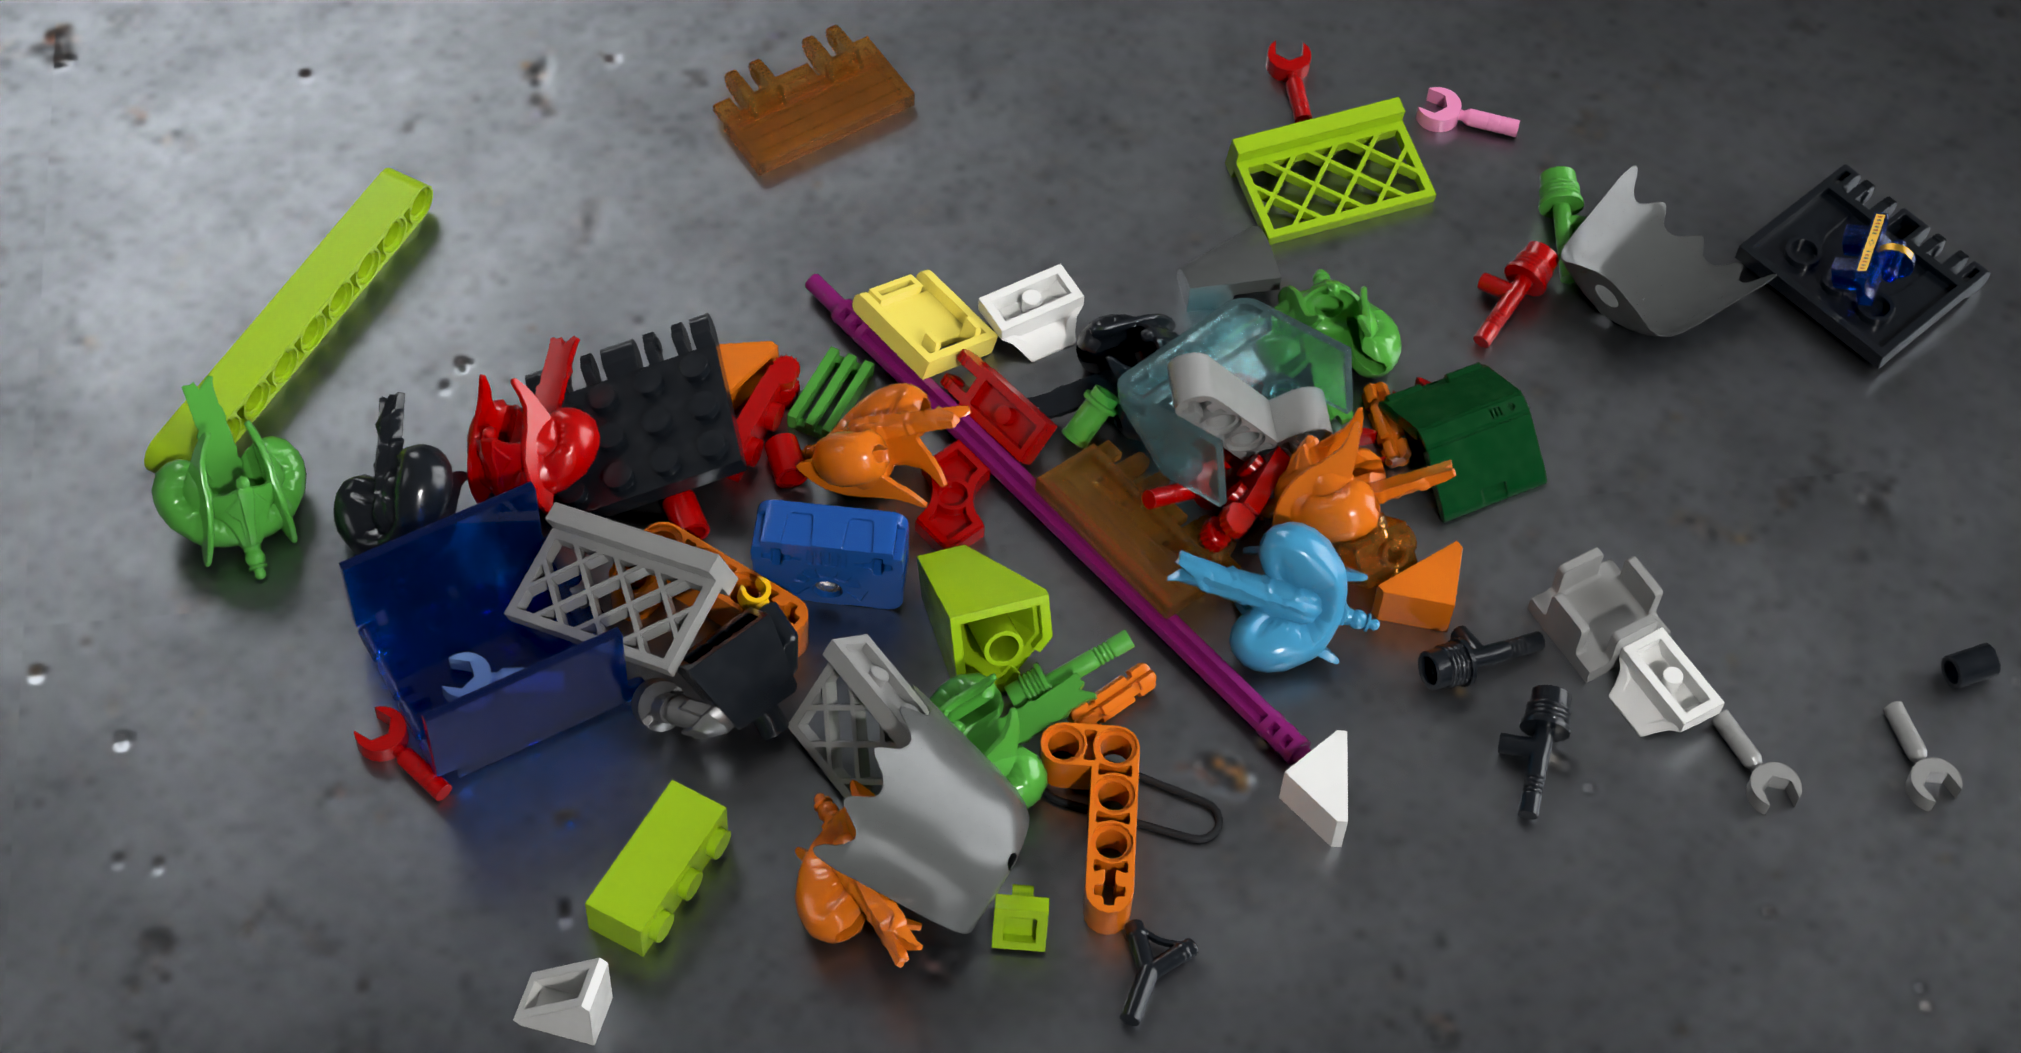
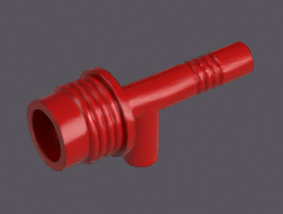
(1526, 276)

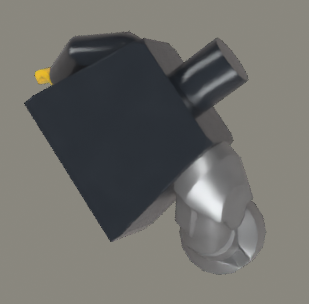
(735, 670)

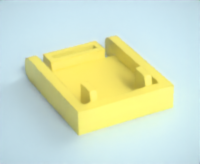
(922, 317)

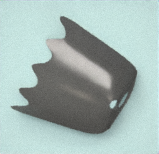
(1629, 256)
(937, 827)

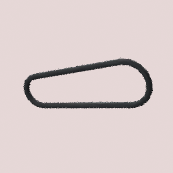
(1150, 826)

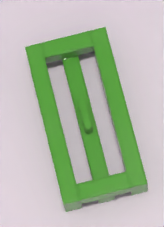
(845, 366)

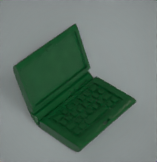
(1479, 426)

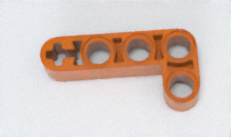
(725, 606)
(1104, 826)

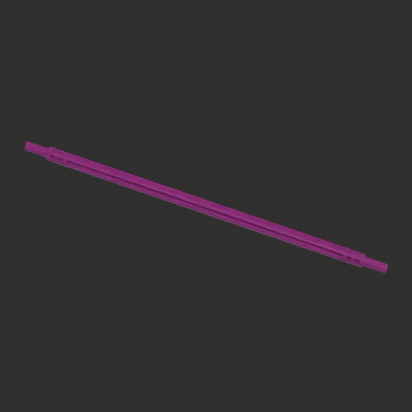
(1174, 631)

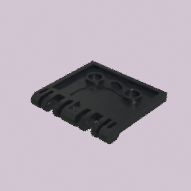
(1809, 236)
(657, 423)

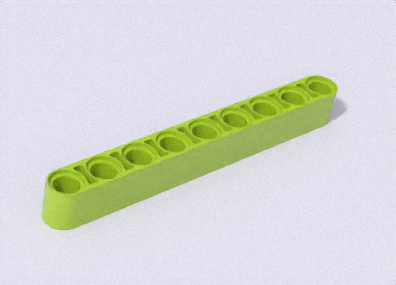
(302, 310)

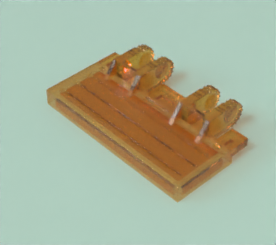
(809, 110)
(1110, 515)

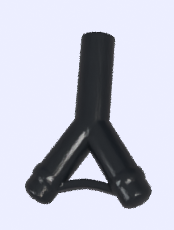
(1150, 967)

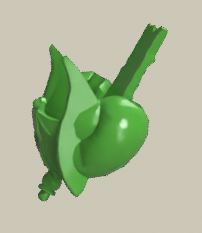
(1348, 319)
(226, 497)
(976, 710)

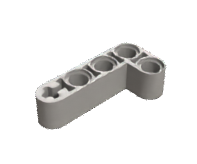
(1239, 414)

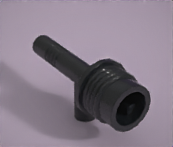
(1463, 654)
(1546, 721)

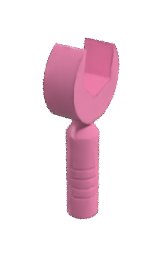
(1450, 114)

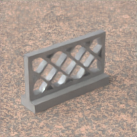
(626, 547)
(873, 688)

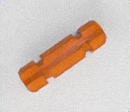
(1389, 432)
(1116, 695)

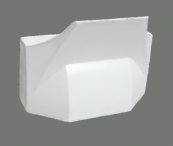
(1035, 312)
(1661, 687)

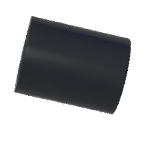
(1970, 666)

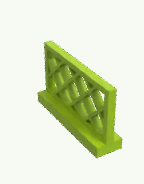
(1323, 136)

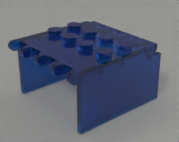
(447, 596)

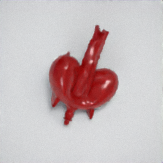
(531, 442)

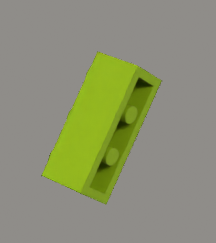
(658, 869)

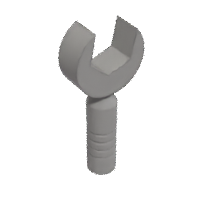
(1925, 769)
(1767, 774)

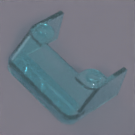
(1255, 345)

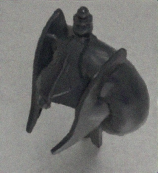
(1108, 350)
(405, 494)

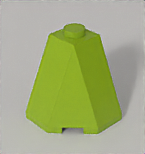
(982, 613)

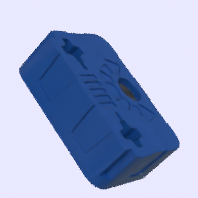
(832, 552)

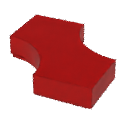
(951, 514)

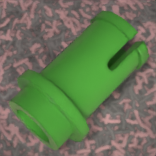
(1090, 416)

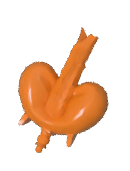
(877, 437)
(1341, 485)
(837, 905)

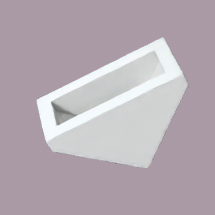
(1319, 788)
(568, 1000)

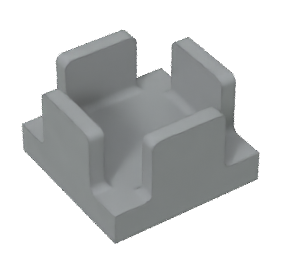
(1598, 610)

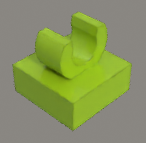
(1020, 920)

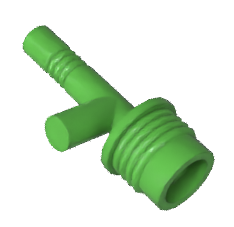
(1561, 201)
(1036, 683)

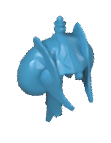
(1288, 609)

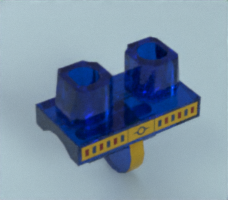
(1876, 260)

